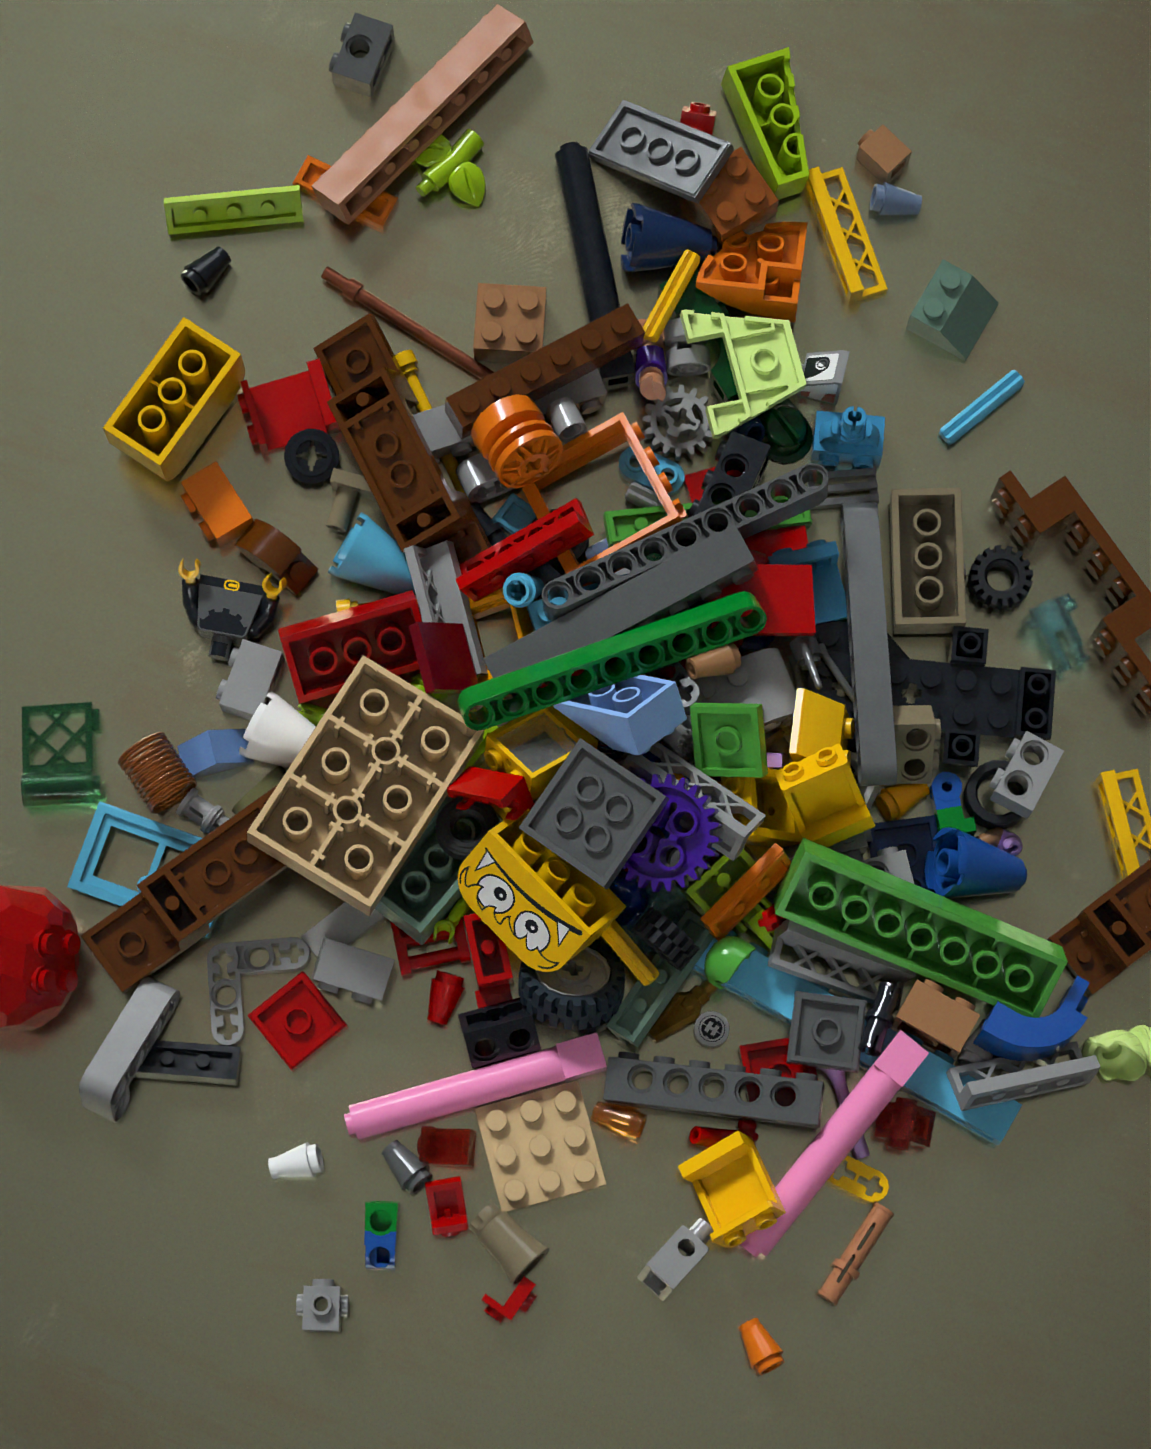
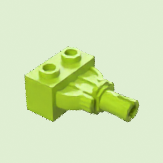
(717, 882)

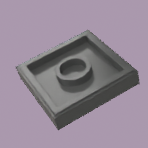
(826, 1031)

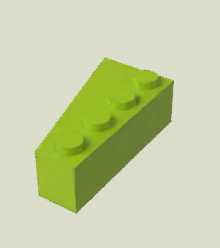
(768, 118)

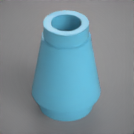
(522, 589)

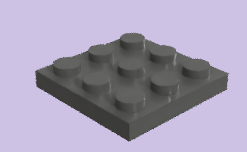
(594, 813)

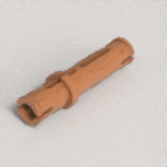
(832, 1290)

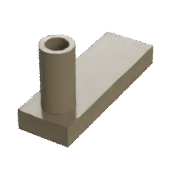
(347, 487)

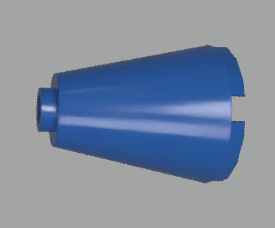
(971, 867)

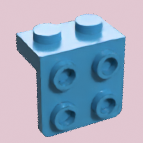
(827, 583)

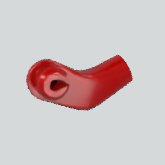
(709, 1136)

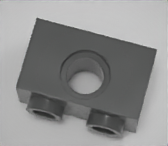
(362, 73)

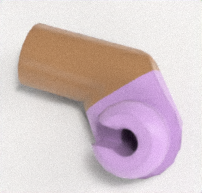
(1003, 840)

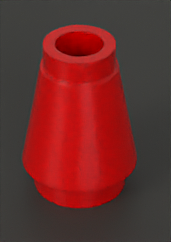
(444, 996)

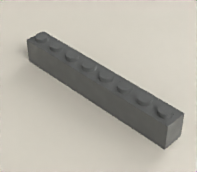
(654, 595)

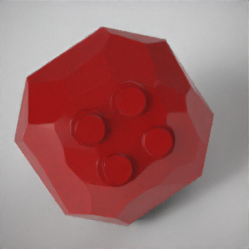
(35, 957)

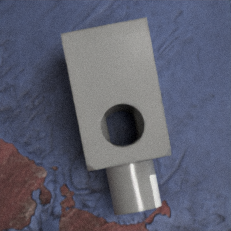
(669, 1266)

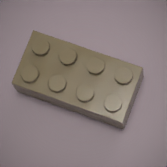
(927, 560)

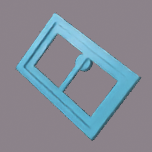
(105, 817)

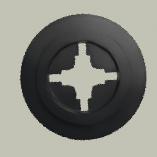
(300, 444)

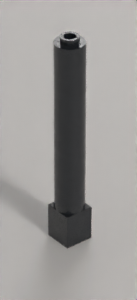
(591, 249)

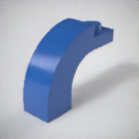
(1030, 1038)

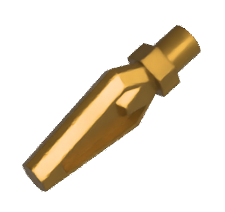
(681, 1010)

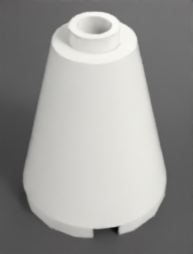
(276, 733)

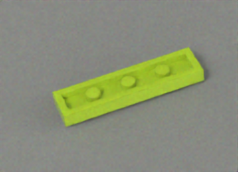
(233, 209)

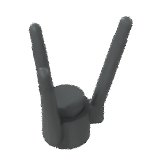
(807, 654)

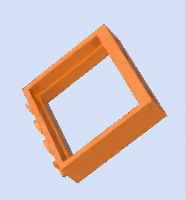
(588, 448)

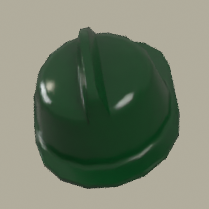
(786, 432)

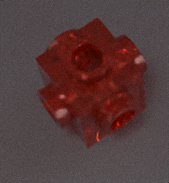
(898, 1122)

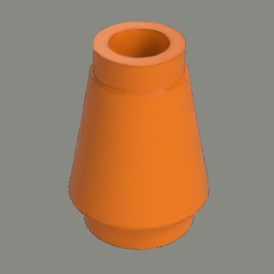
(761, 1348)

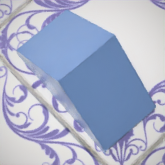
(214, 752)

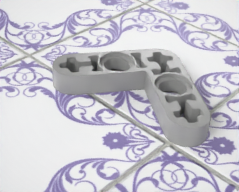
(241, 967)

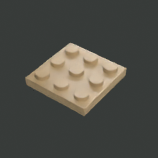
(540, 1147)

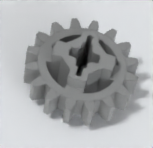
(668, 415)

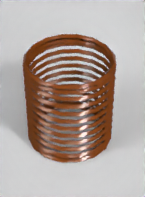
(159, 782)

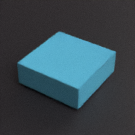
(514, 514)

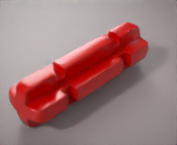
(770, 919)

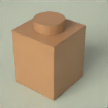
(883, 153)

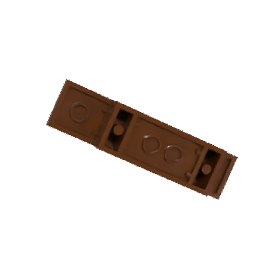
(388, 445)
(1125, 628)
(182, 901)
(1110, 931)

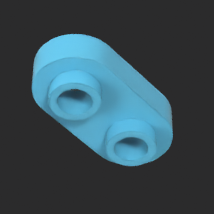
(637, 475)

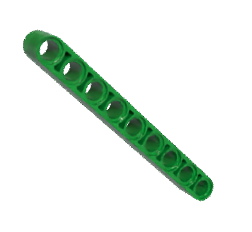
(595, 655)

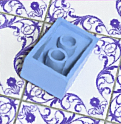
(628, 713)

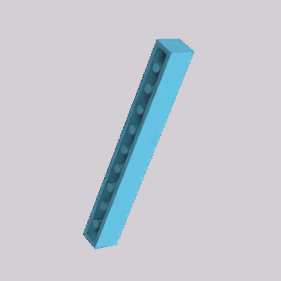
(929, 1083)

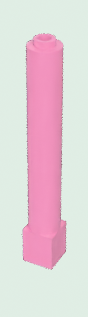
(477, 1087)
(840, 1136)

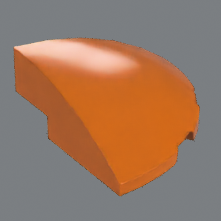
(758, 271)

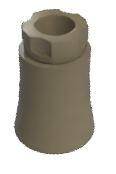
(508, 1242)

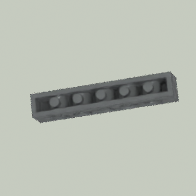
(621, 1090)

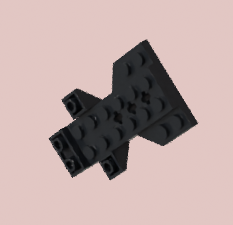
(965, 695)

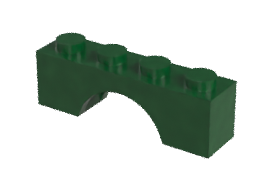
(695, 299)

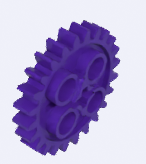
(693, 845)

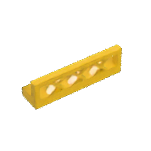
(837, 237)
(1116, 816)

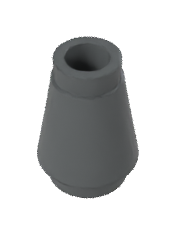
(406, 1167)

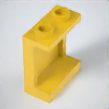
(824, 797)
(733, 1189)

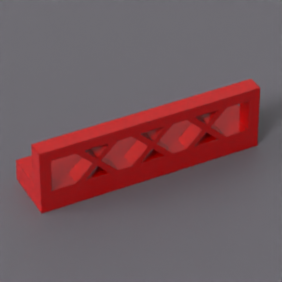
(524, 550)

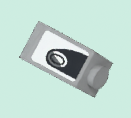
(824, 375)

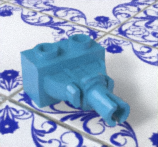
(848, 438)

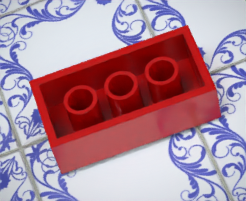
(328, 647)

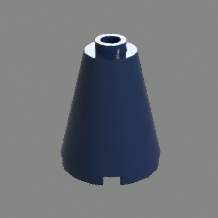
(659, 239)

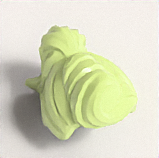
(1121, 1052)

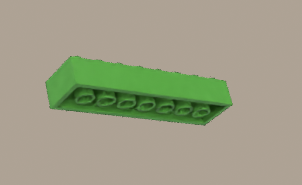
(919, 929)

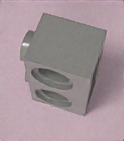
(1031, 777)

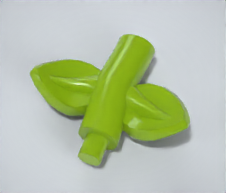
(453, 166)

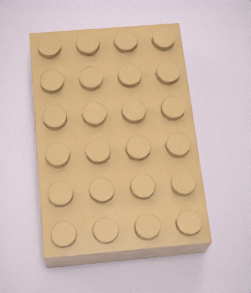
(365, 785)

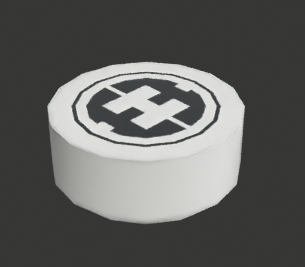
(711, 1029)

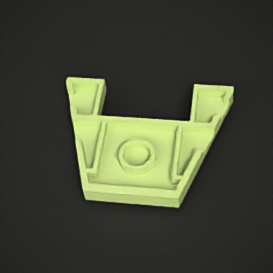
(761, 363)

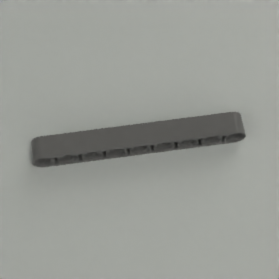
(693, 528)
(868, 644)

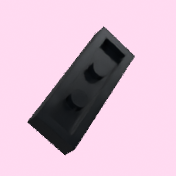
(192, 1063)

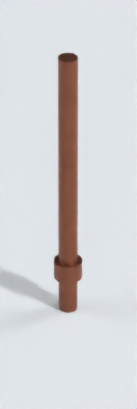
(355, 291)

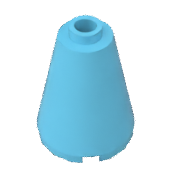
(372, 559)

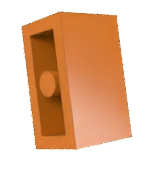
(217, 504)

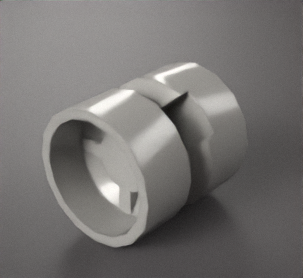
(684, 358)

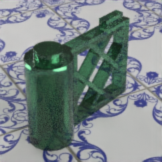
(66, 781)

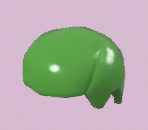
(725, 958)

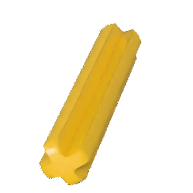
(671, 295)

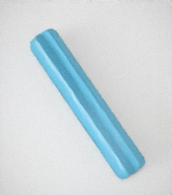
(981, 407)

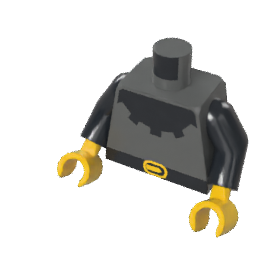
(228, 608)

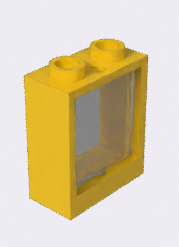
(534, 746)

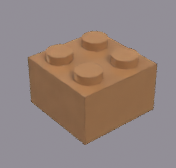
(508, 322)
(936, 1018)

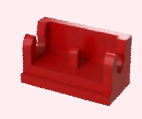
(492, 788)

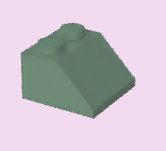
(952, 310)

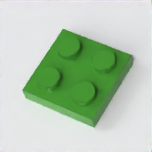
(729, 739)

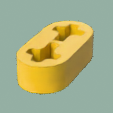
(856, 1189)

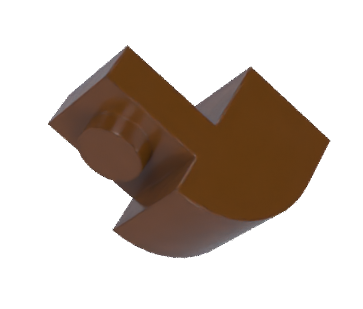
(277, 554)

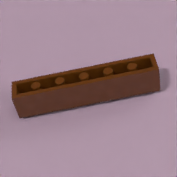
(549, 366)

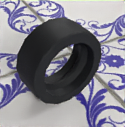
(973, 805)

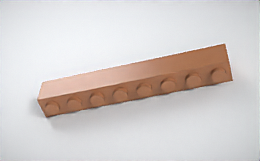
(422, 114)

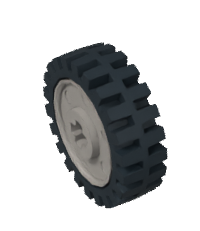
(577, 993)

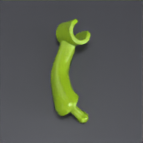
(452, 920)

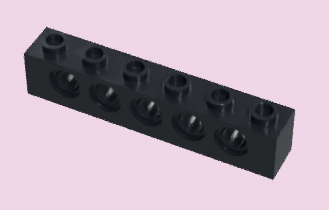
(738, 454)

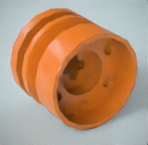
(516, 441)

